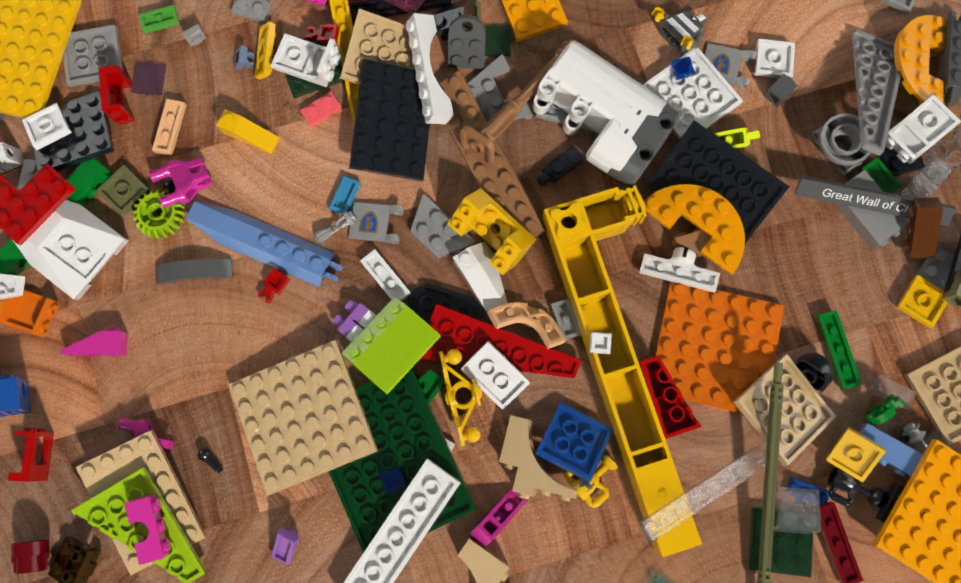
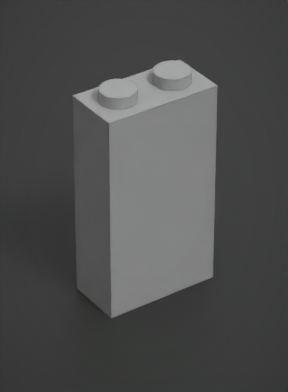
(872, 225)

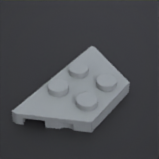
(434, 233)

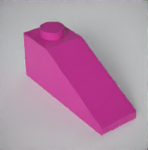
(100, 344)
(497, 518)

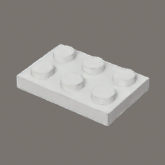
(495, 375)

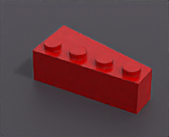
(667, 399)

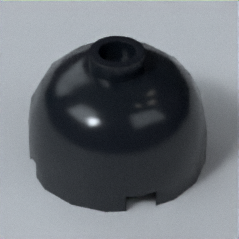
(816, 370)

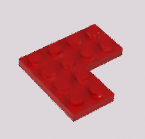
(31, 206)

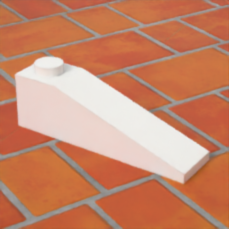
(481, 275)

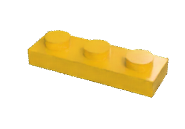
(265, 50)

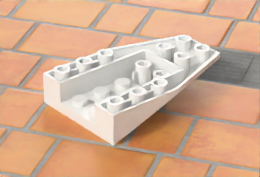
(71, 247)

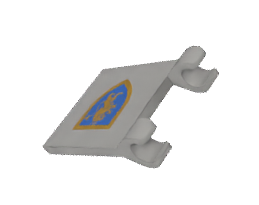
(728, 61)
(373, 222)

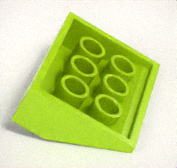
(390, 345)

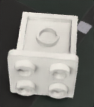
(307, 59)
(921, 130)

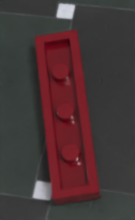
(838, 544)

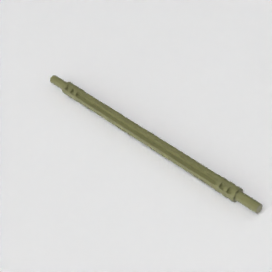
(770, 476)

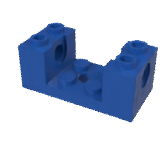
(14, 396)

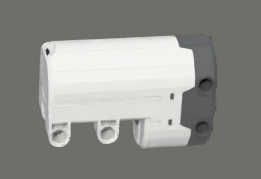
(621, 110)

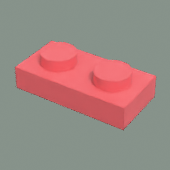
(321, 109)

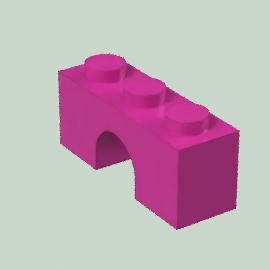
(147, 510)

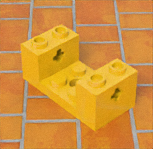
(480, 213)

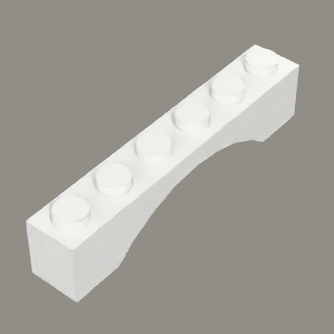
(435, 103)

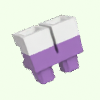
(358, 314)

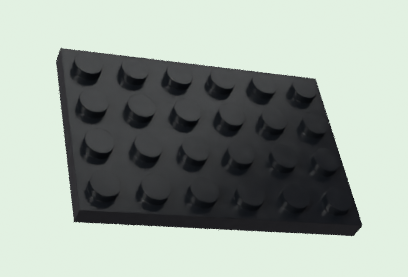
(389, 123)
(712, 163)

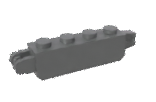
(951, 60)

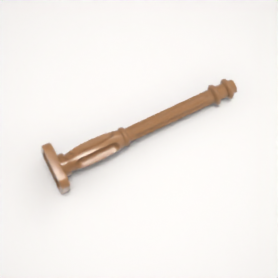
(480, 143)

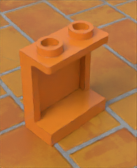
(28, 313)

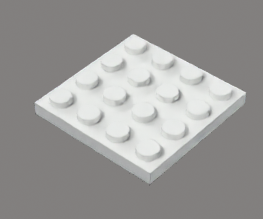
(699, 98)

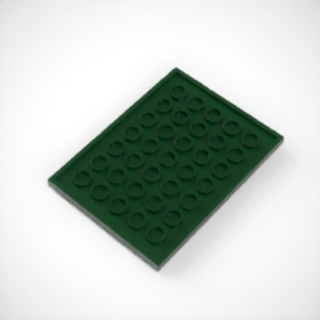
(405, 438)

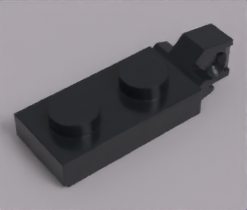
(561, 166)

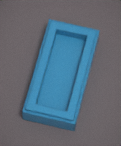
(345, 195)

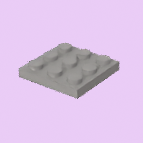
(89, 51)

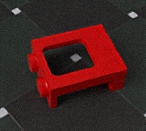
(114, 80)
(31, 471)

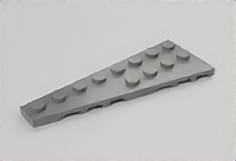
(875, 87)

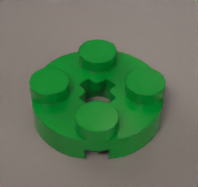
(885, 411)

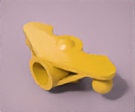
(472, 433)

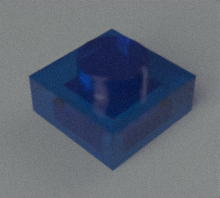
(682, 68)
(392, 479)

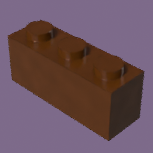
(923, 227)

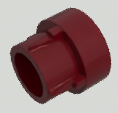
(30, 556)

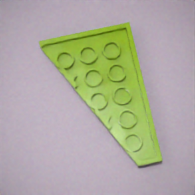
(110, 516)

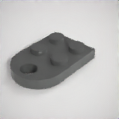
(465, 44)

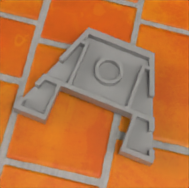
(487, 92)

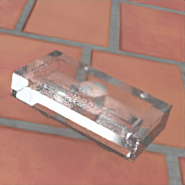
(884, 386)

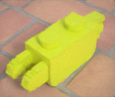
(738, 137)

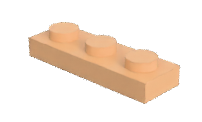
(169, 127)

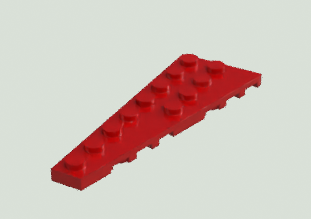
(470, 334)

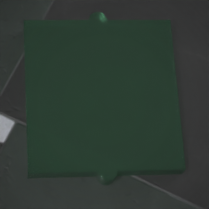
(498, 41)

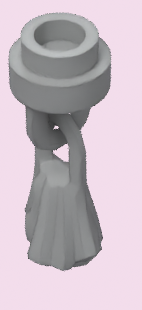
(323, 234)

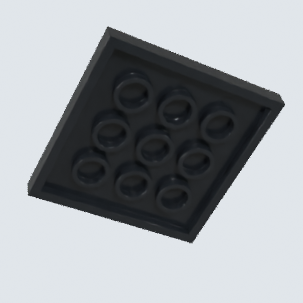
(88, 138)

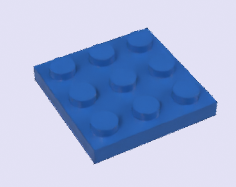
(574, 442)

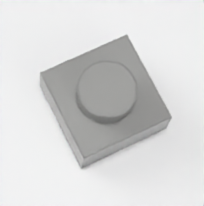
(194, 35)

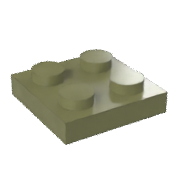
(123, 190)

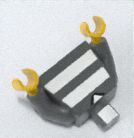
(680, 29)

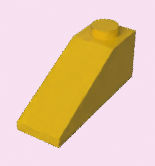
(247, 131)

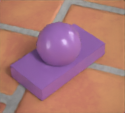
(285, 545)

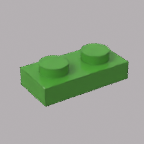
(159, 19)

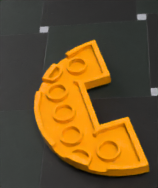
(913, 54)
(707, 212)

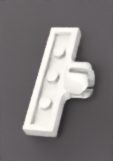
(680, 270)

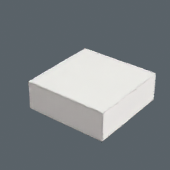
(600, 343)

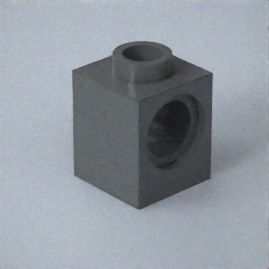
(780, 90)

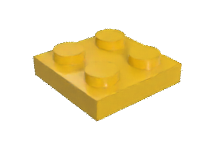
(922, 301)
(855, 454)

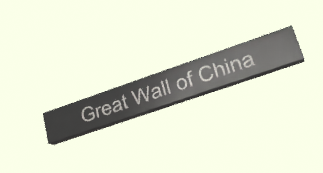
(861, 198)

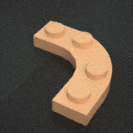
(522, 313)

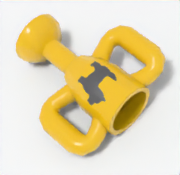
(586, 488)

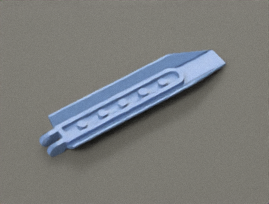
(264, 243)

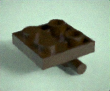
(74, 562)

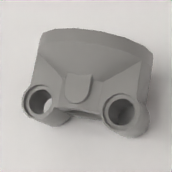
(845, 130)

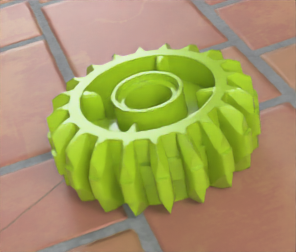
(161, 225)

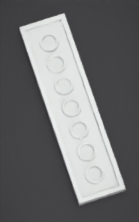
(405, 526)

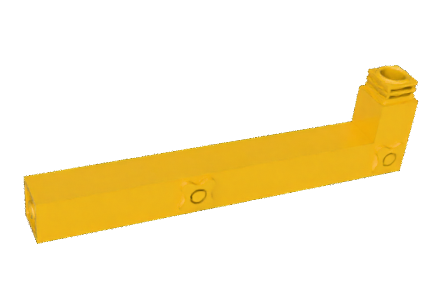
(573, 237)

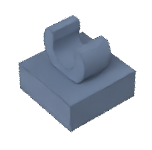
(241, 58)

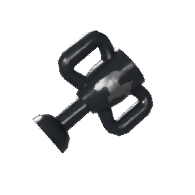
(844, 482)

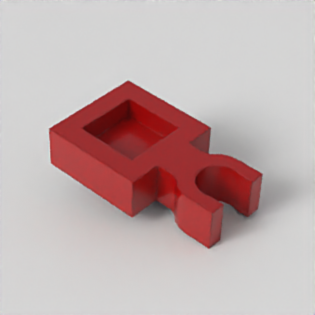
(324, 33)
(275, 283)

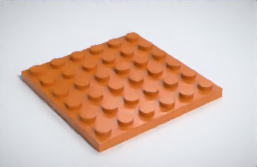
(716, 343)

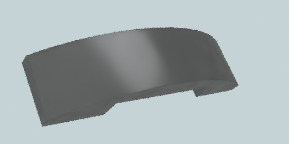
(194, 270)

